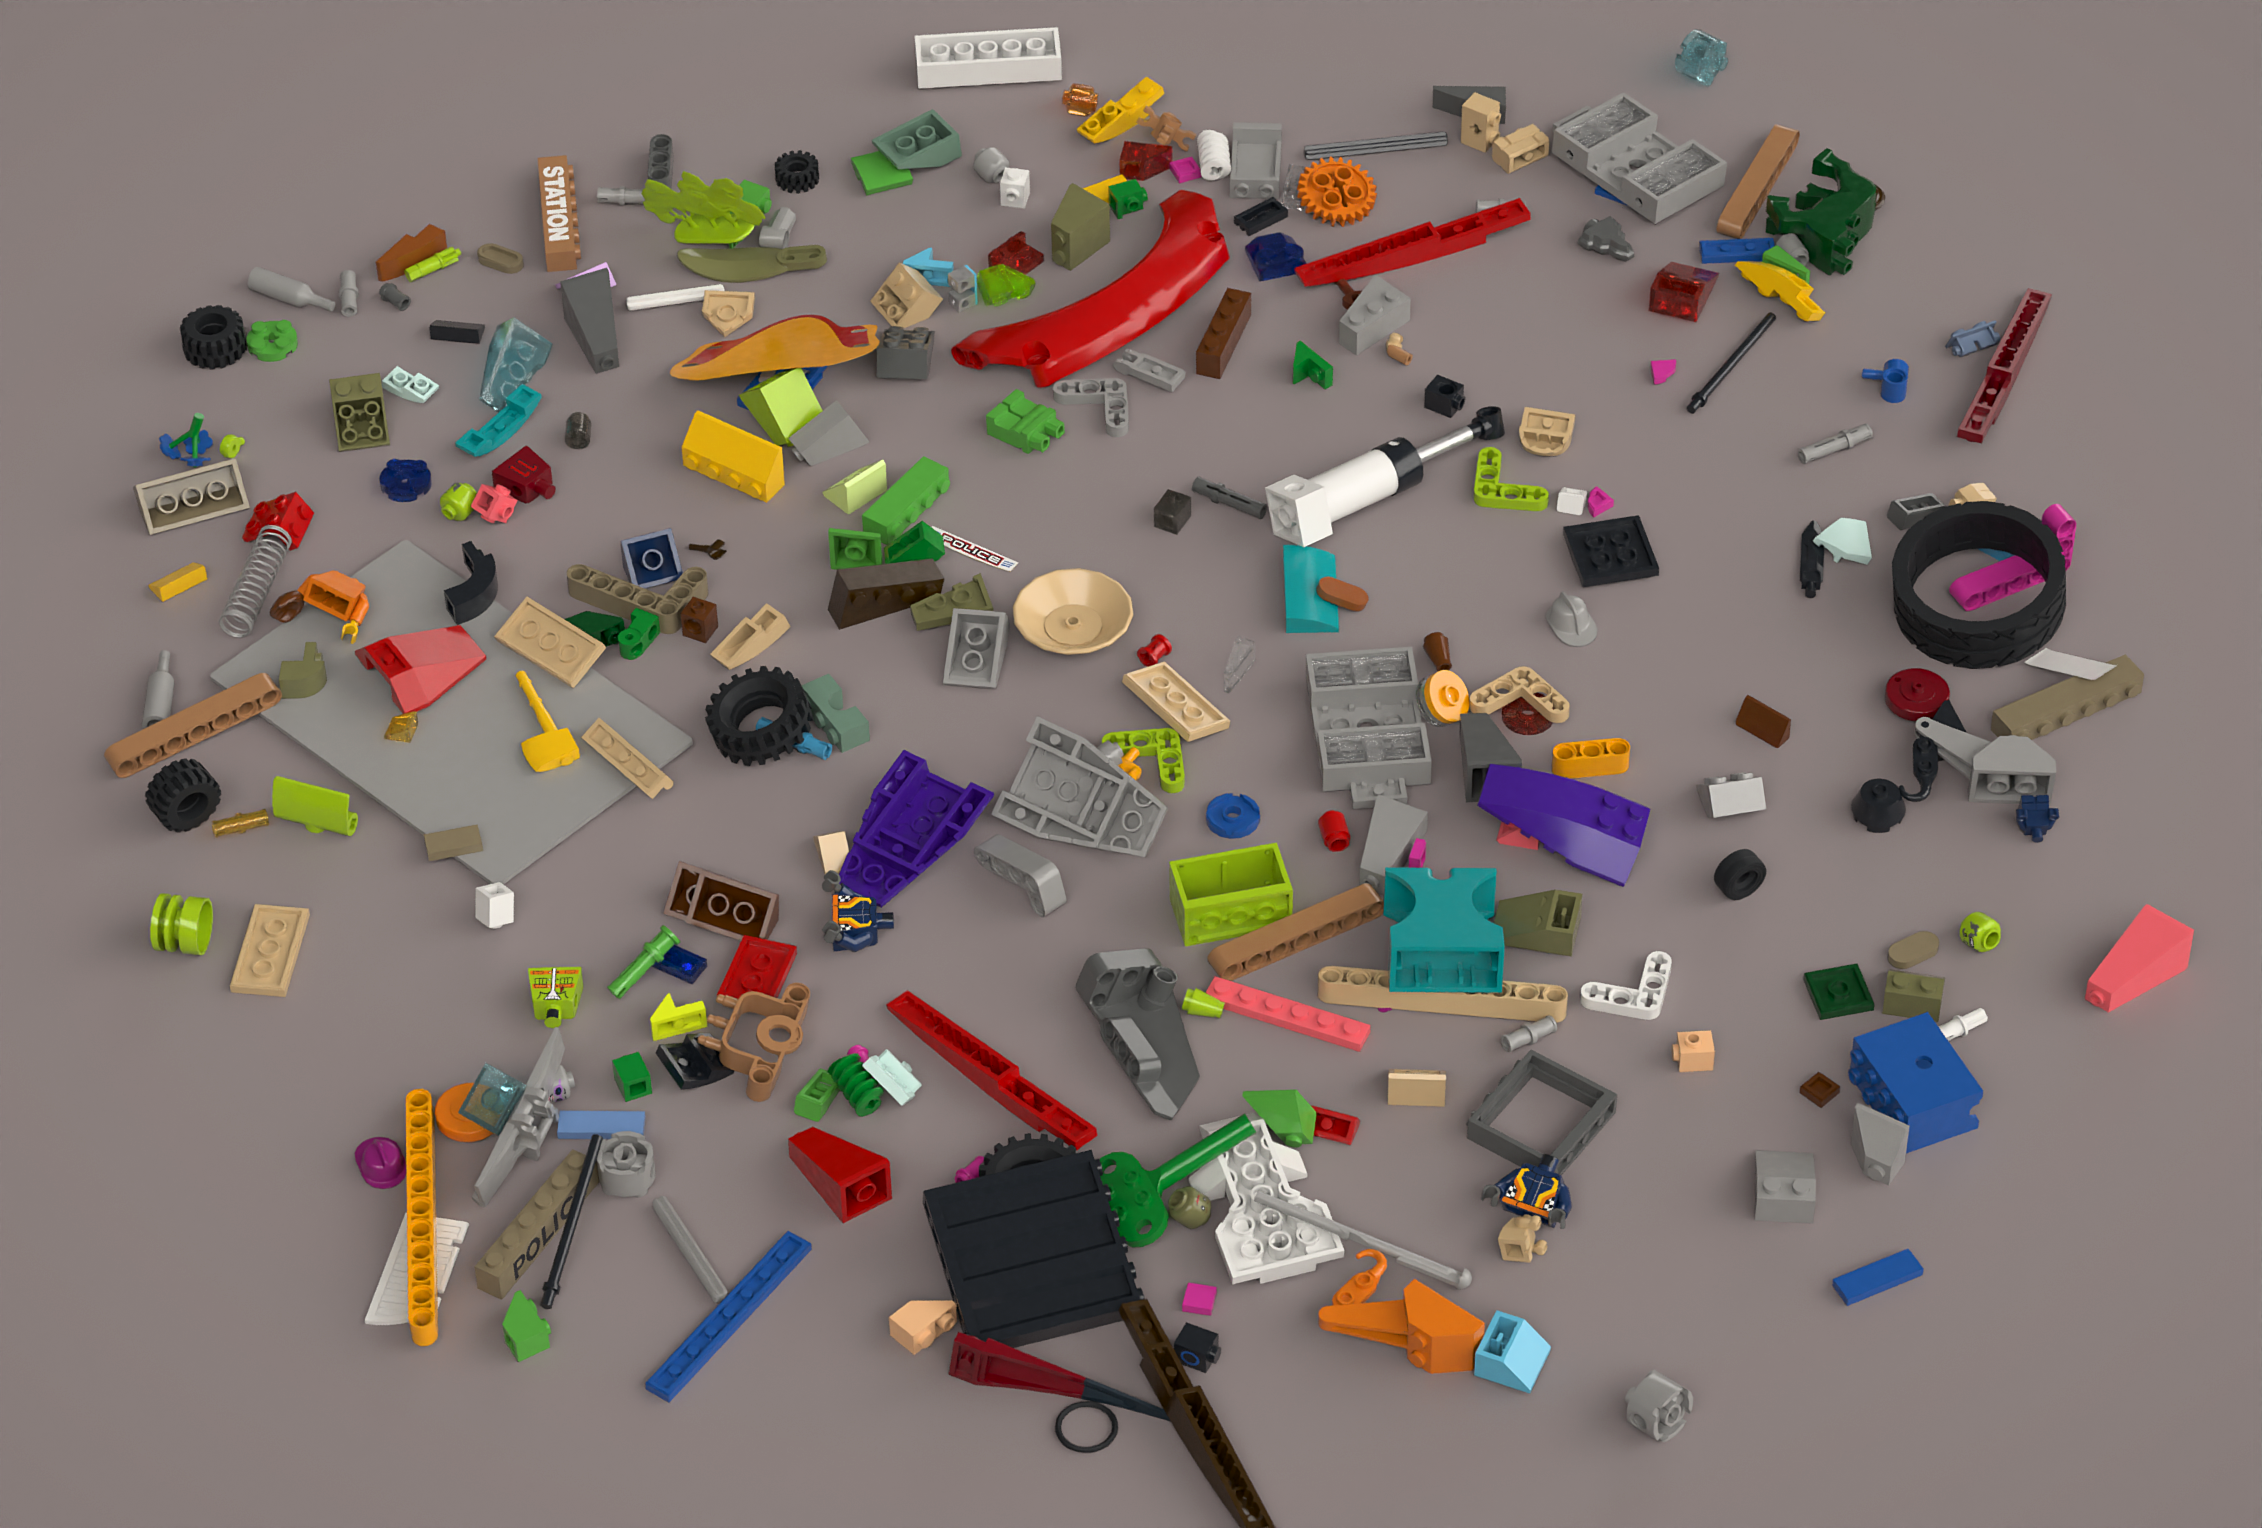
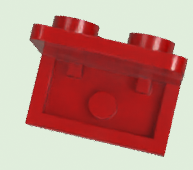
(285, 512)

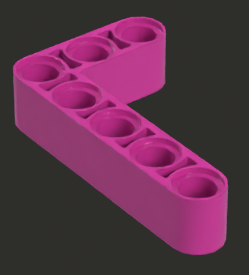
(2013, 573)

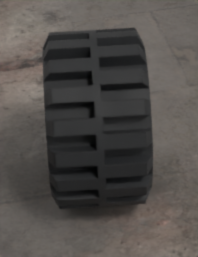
(213, 337)
(183, 795)

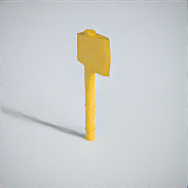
(554, 745)

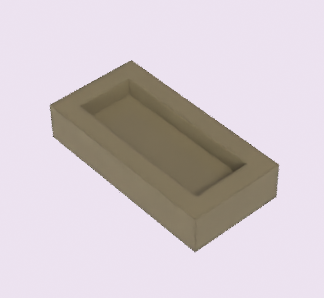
(453, 842)

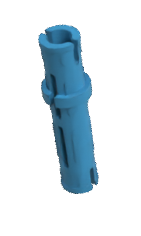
(809, 745)

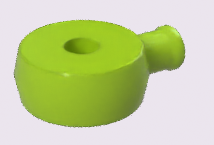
(231, 445)

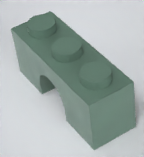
(843, 727)

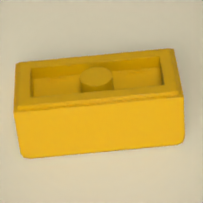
(179, 581)

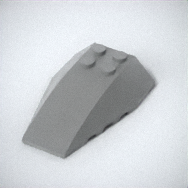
(1079, 796)

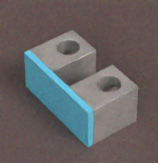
(964, 287)

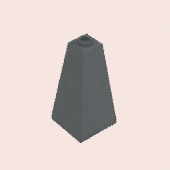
(591, 317)
(1481, 746)

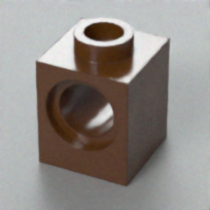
(699, 619)

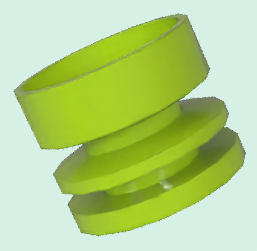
(181, 924)

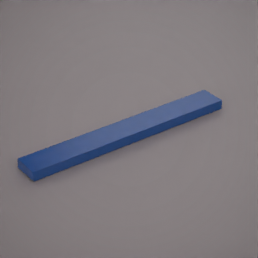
(728, 1316)

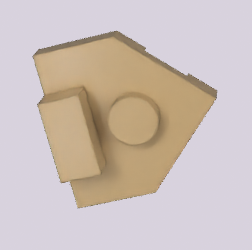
(728, 309)

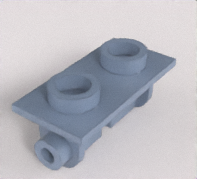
(1964, 340)

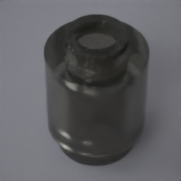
(578, 431)

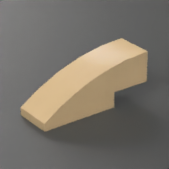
(751, 637)

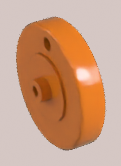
(451, 1122)

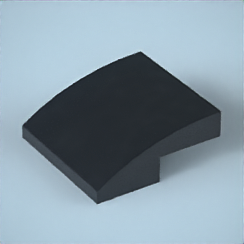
(692, 1063)

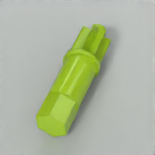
(432, 264)

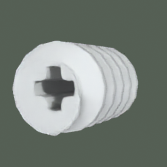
(1213, 155)

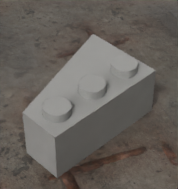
(1373, 315)

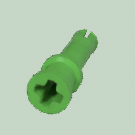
(652, 952)

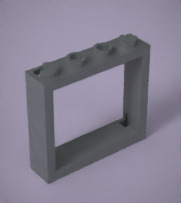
(1600, 1099)

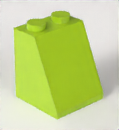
(782, 404)

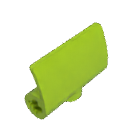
(313, 806)

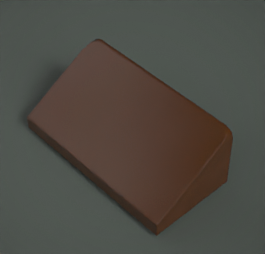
(1763, 722)

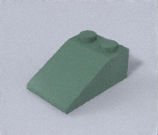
(920, 143)

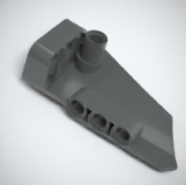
(1141, 1024)

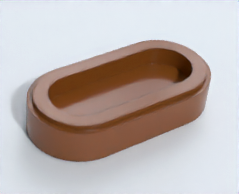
(1342, 593)

